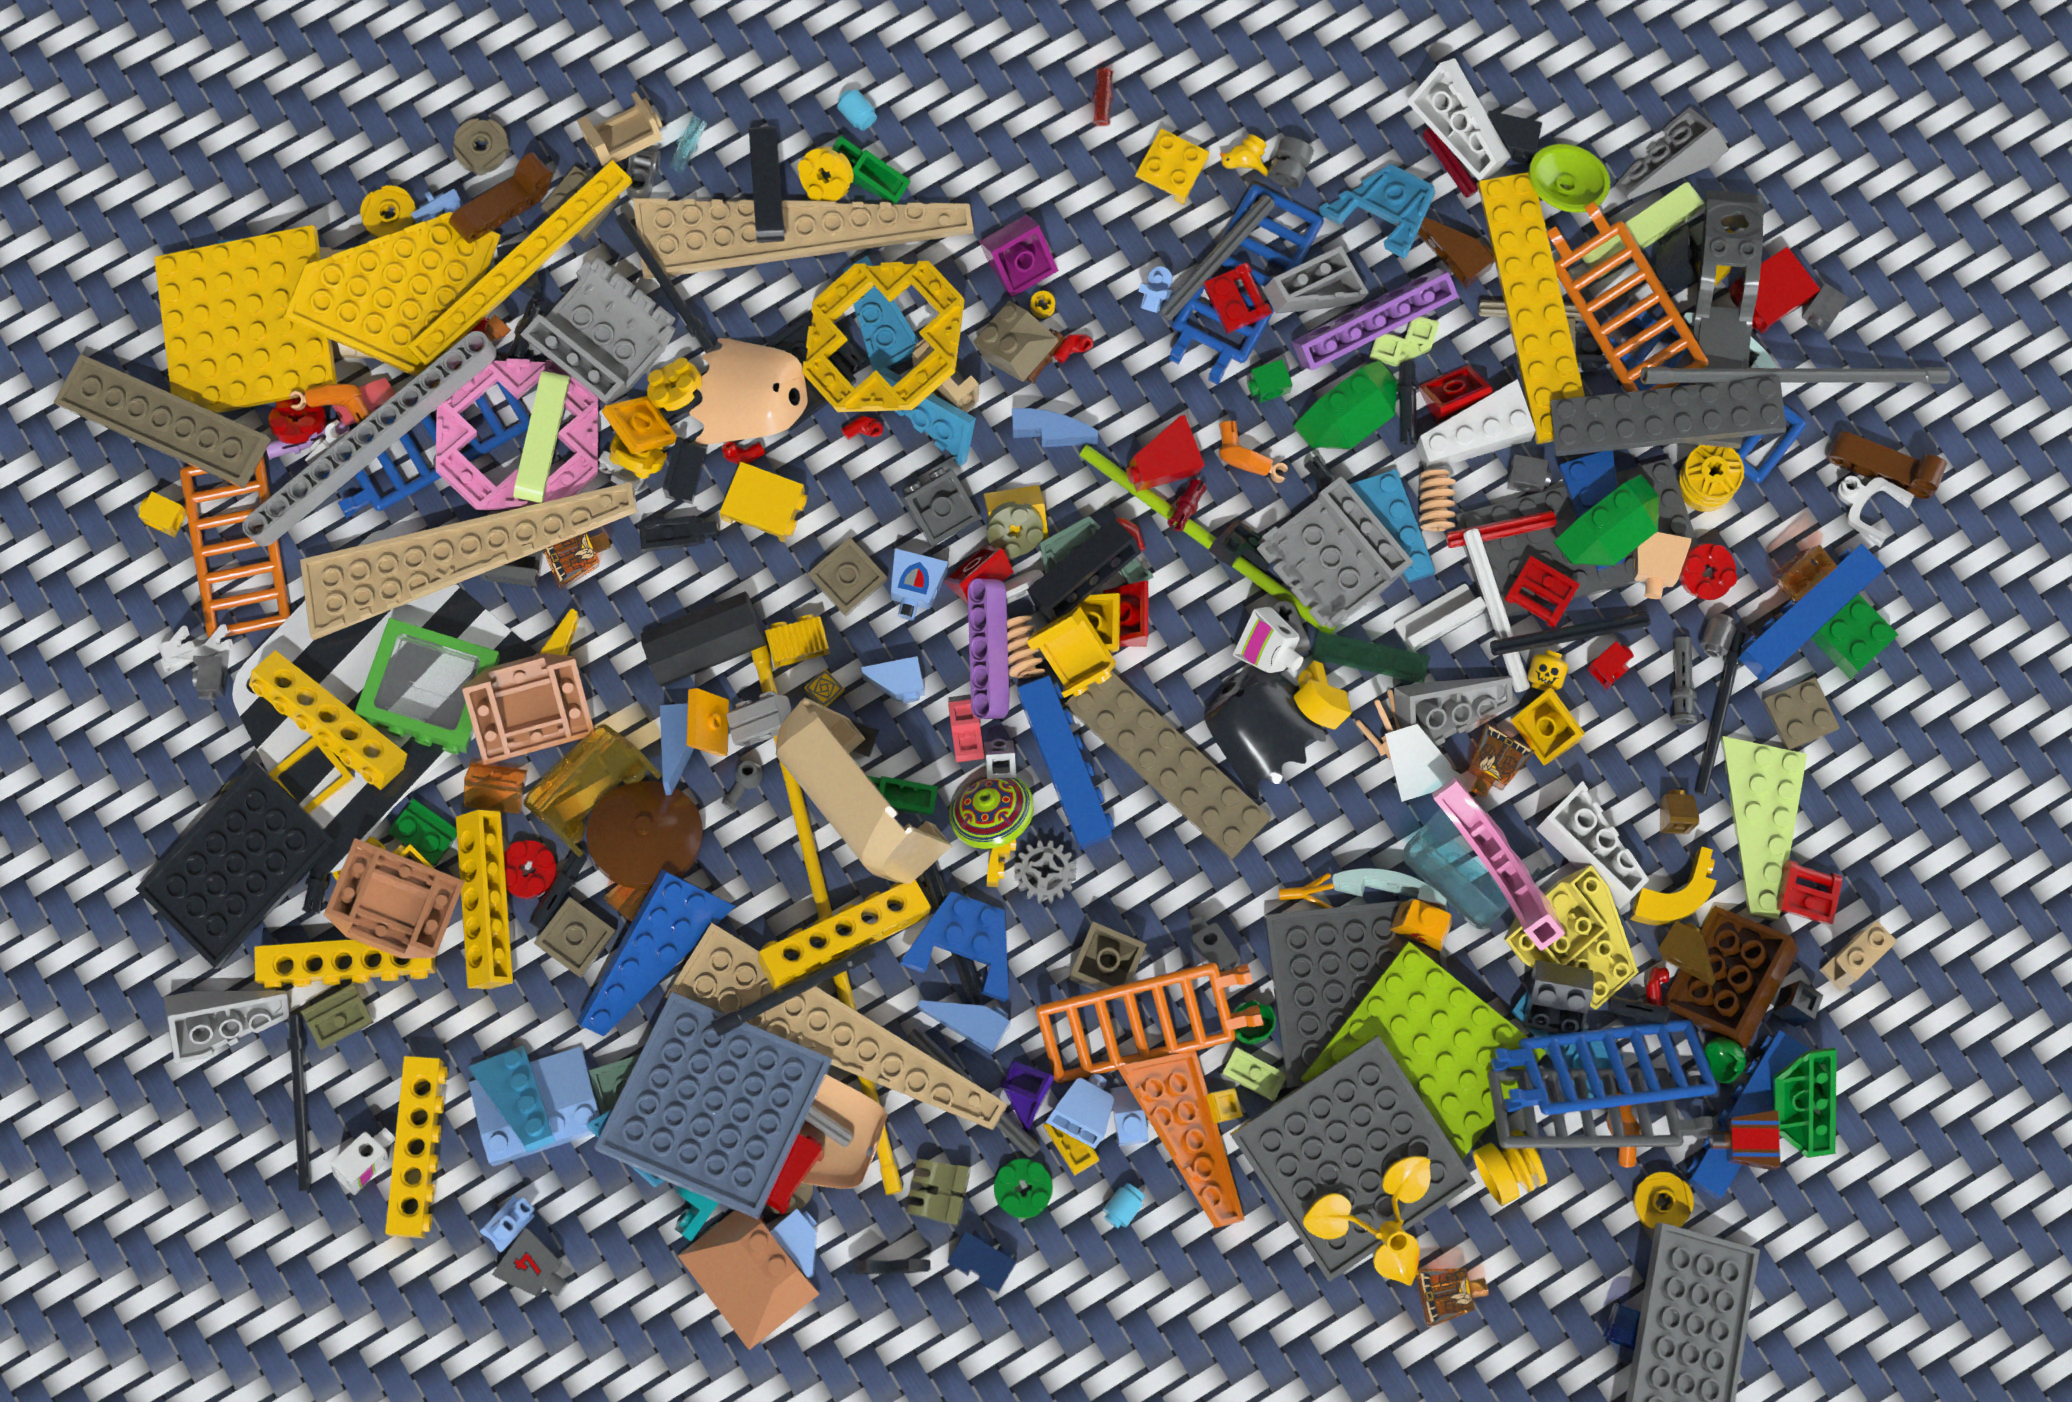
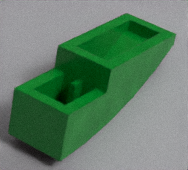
(872, 172)

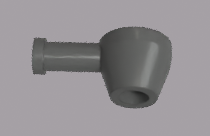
(743, 782)

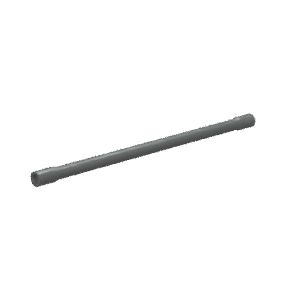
(1667, 375)

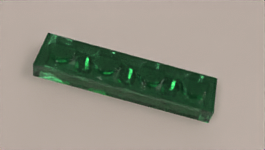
(1371, 656)

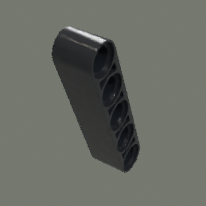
(766, 184)

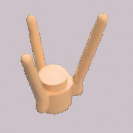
(1382, 748)

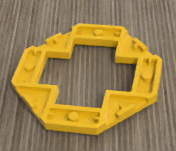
(875, 391)

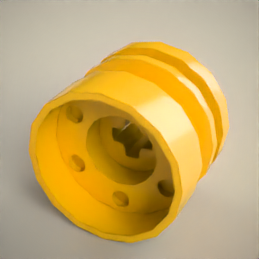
(1700, 488)
(1505, 1169)

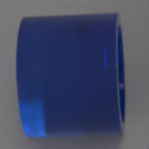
(1622, 1326)

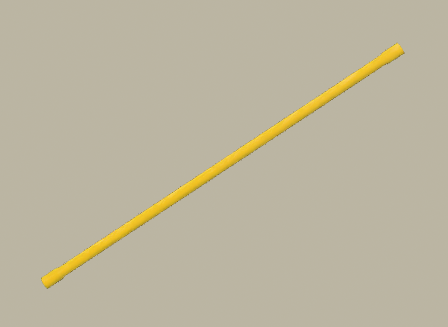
(888, 1168)

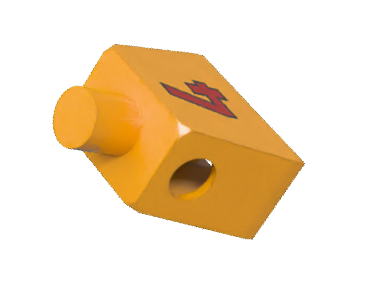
(1422, 923)

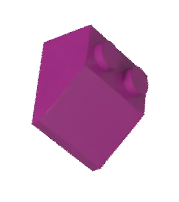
(1019, 255)

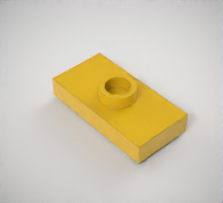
(1074, 1152)

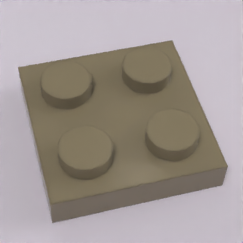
(566, 189)
(847, 576)
(1800, 714)
(575, 937)

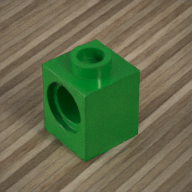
(1269, 381)

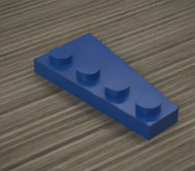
(1589, 482)

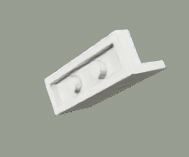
(1439, 617)

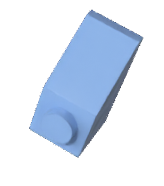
(897, 679)
(1128, 1118)
(798, 1240)

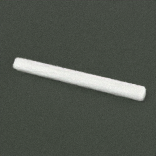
(1495, 606)

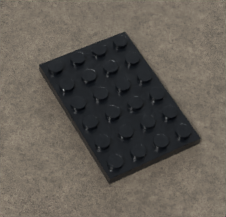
(236, 865)

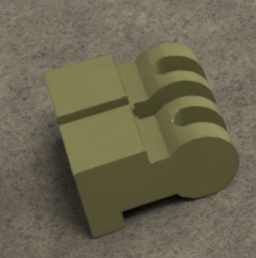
(949, 1180)

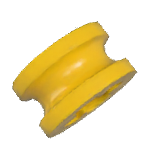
(1047, 298)

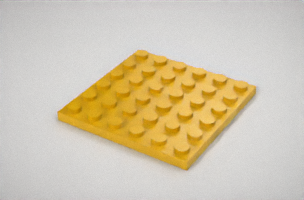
(228, 324)

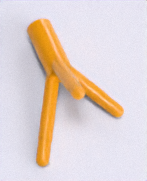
(1303, 892)

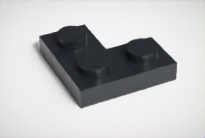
(1239, 541)

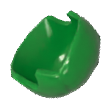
(1260, 1033)
(1725, 1059)

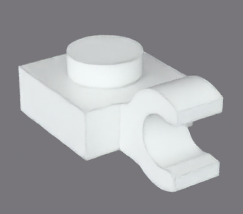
(322, 445)
(619, 474)

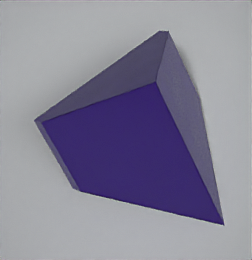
(1026, 1091)

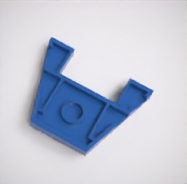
(970, 931)

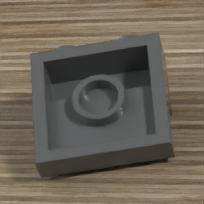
(939, 505)

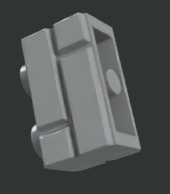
(758, 720)

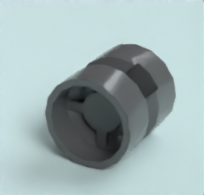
(1291, 160)

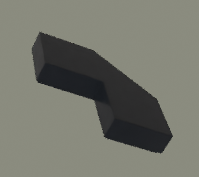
(902, 1266)

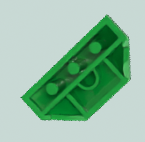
(1351, 409)
(1613, 526)
(1807, 1102)

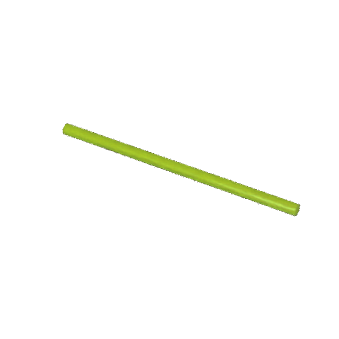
(1199, 534)

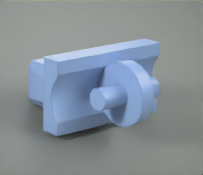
(437, 206)
(1156, 289)
(508, 1222)

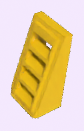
(562, 637)

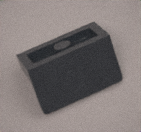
(684, 472)

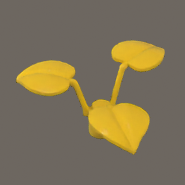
(1400, 1251)

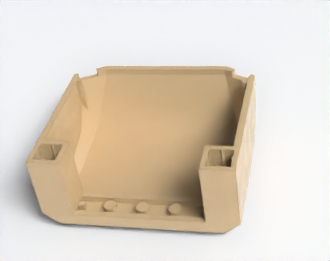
(816, 751)

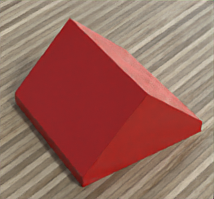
(1454, 393)
(986, 563)
(1133, 613)

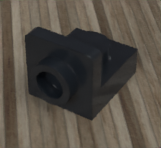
(1588, 353)

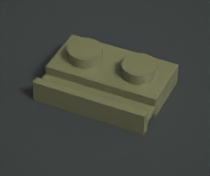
(337, 1017)

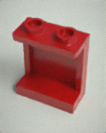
(1781, 289)
(797, 1166)

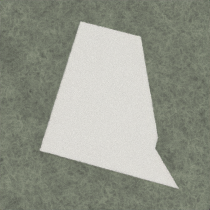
(1418, 763)

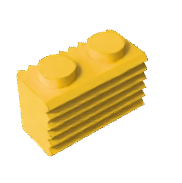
(797, 640)

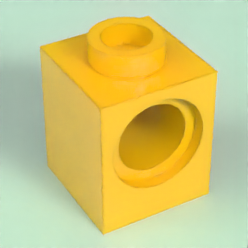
(162, 514)

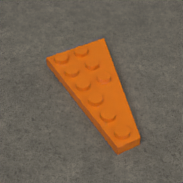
(1177, 1106)

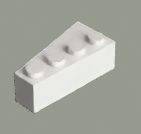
(1459, 120)
(1483, 428)
(1587, 839)

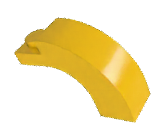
(1666, 909)

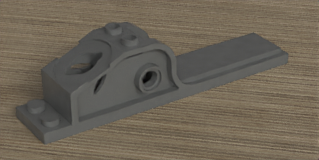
(1723, 331)

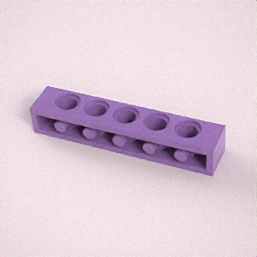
(1374, 319)

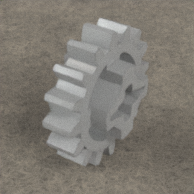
(1031, 869)

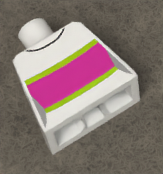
(1269, 642)
(353, 1168)

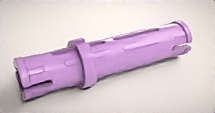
(277, 448)

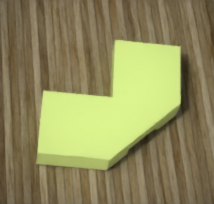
(1418, 340)

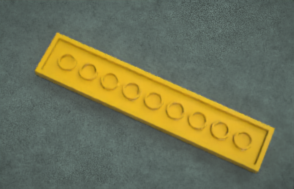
(1531, 297)

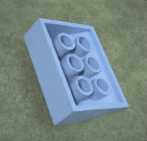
(567, 1099)

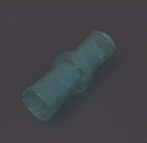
(687, 144)

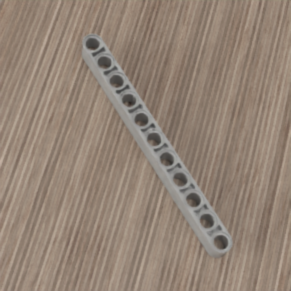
(356, 440)

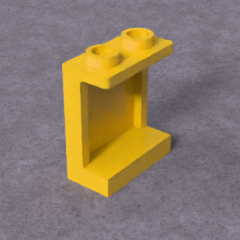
(764, 501)
(1074, 652)

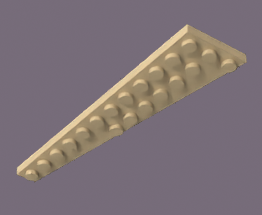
(388, 573)
(727, 976)

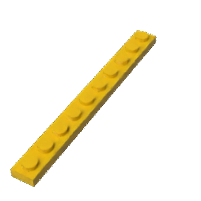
(520, 264)

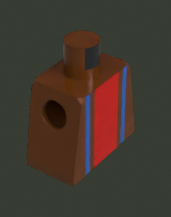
(1751, 1140)

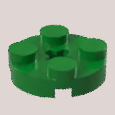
(1037, 1198)

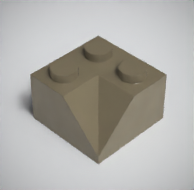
(1015, 341)
(1107, 959)

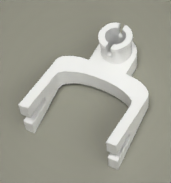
(1859, 496)
(178, 656)

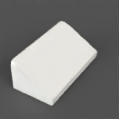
(1017, 587)

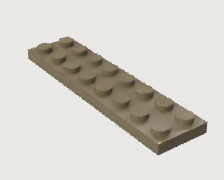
(162, 421)
(1169, 764)

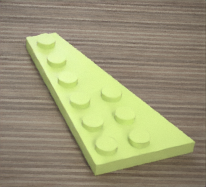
(1764, 807)

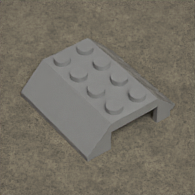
(603, 332)
(1335, 554)

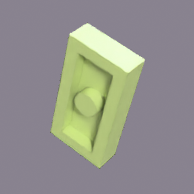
(1254, 1074)

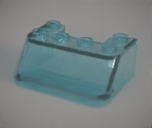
(1455, 873)

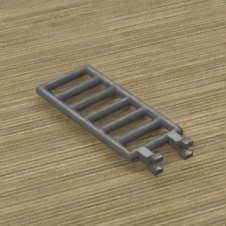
(1677, 1128)

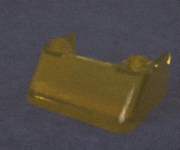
(583, 780)

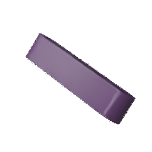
(988, 648)

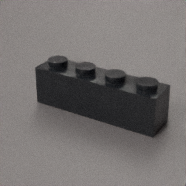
(1084, 570)

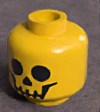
(1547, 671)

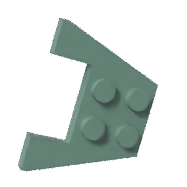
(1065, 542)

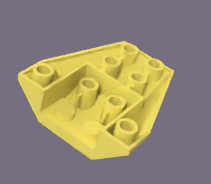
(1591, 937)

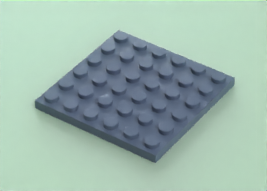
(713, 1107)

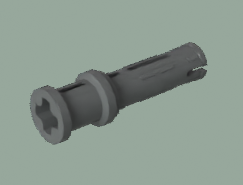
(1683, 695)

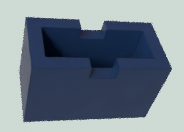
(977, 1256)

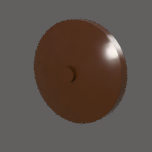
(641, 832)

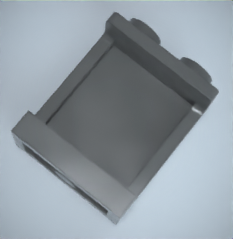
(519, 572)

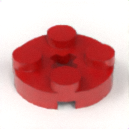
(309, 421)
(1723, 573)
(542, 860)

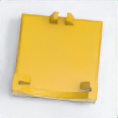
(1173, 165)

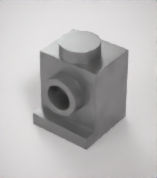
(210, 676)
(1000, 752)

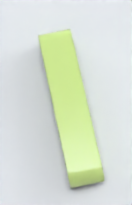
(1652, 223)
(541, 437)

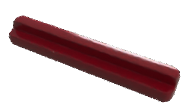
(1451, 163)

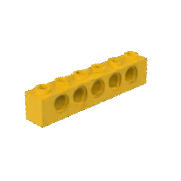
(321, 706)
(484, 899)
(271, 957)
(782, 971)
(415, 1072)

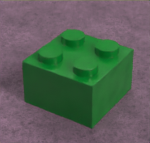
(1854, 636)

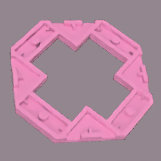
(517, 377)

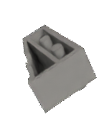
(1317, 284)

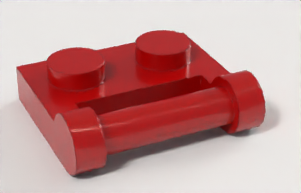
(1229, 302)
(1547, 584)
(1807, 901)

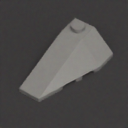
(1686, 147)
(1451, 705)
(211, 1019)

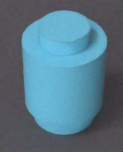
(856, 109)
(1123, 1206)

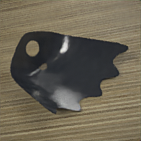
(1260, 726)

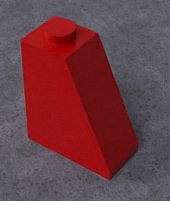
(1166, 458)

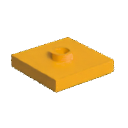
(639, 424)
(707, 722)

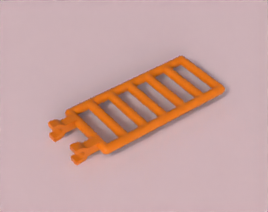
(1644, 273)
(201, 552)
(1249, 1017)

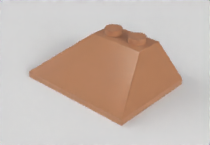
(527, 706)
(392, 902)
(748, 1276)

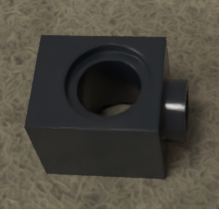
(1797, 1003)

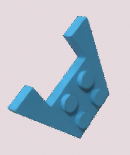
(1391, 196)

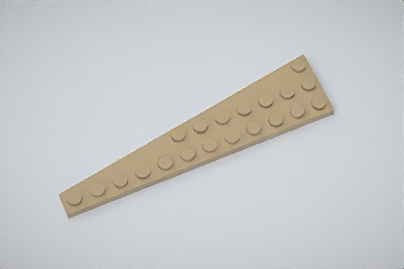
(722, 235)

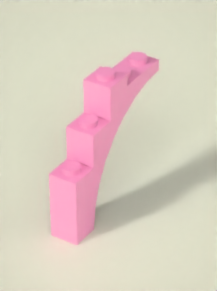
(1503, 864)

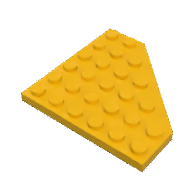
(390, 289)

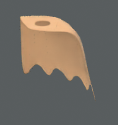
(741, 396)
(862, 1116)

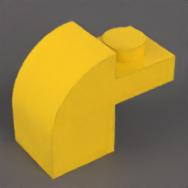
(1318, 700)

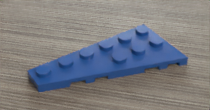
(657, 940)

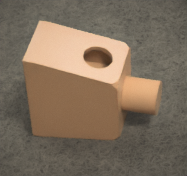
(1659, 562)

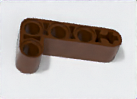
(504, 201)
(1874, 461)

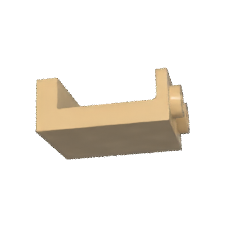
(623, 133)
(960, 396)
(1858, 955)

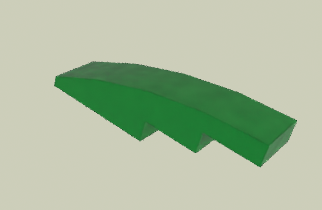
(907, 795)

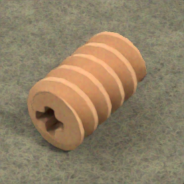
(1435, 500)
(1020, 654)

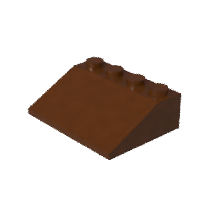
(1747, 971)

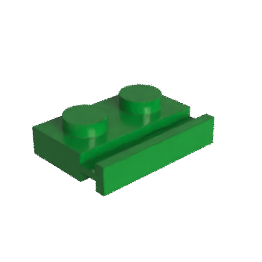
(424, 831)

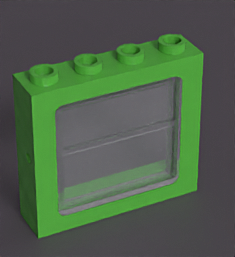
(419, 685)

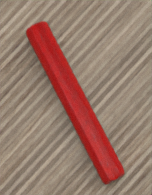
(1505, 528)

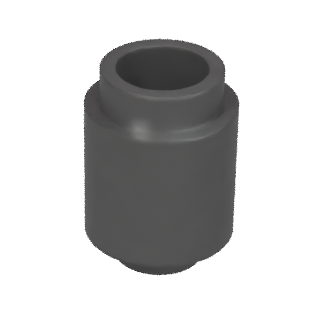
(1718, 635)

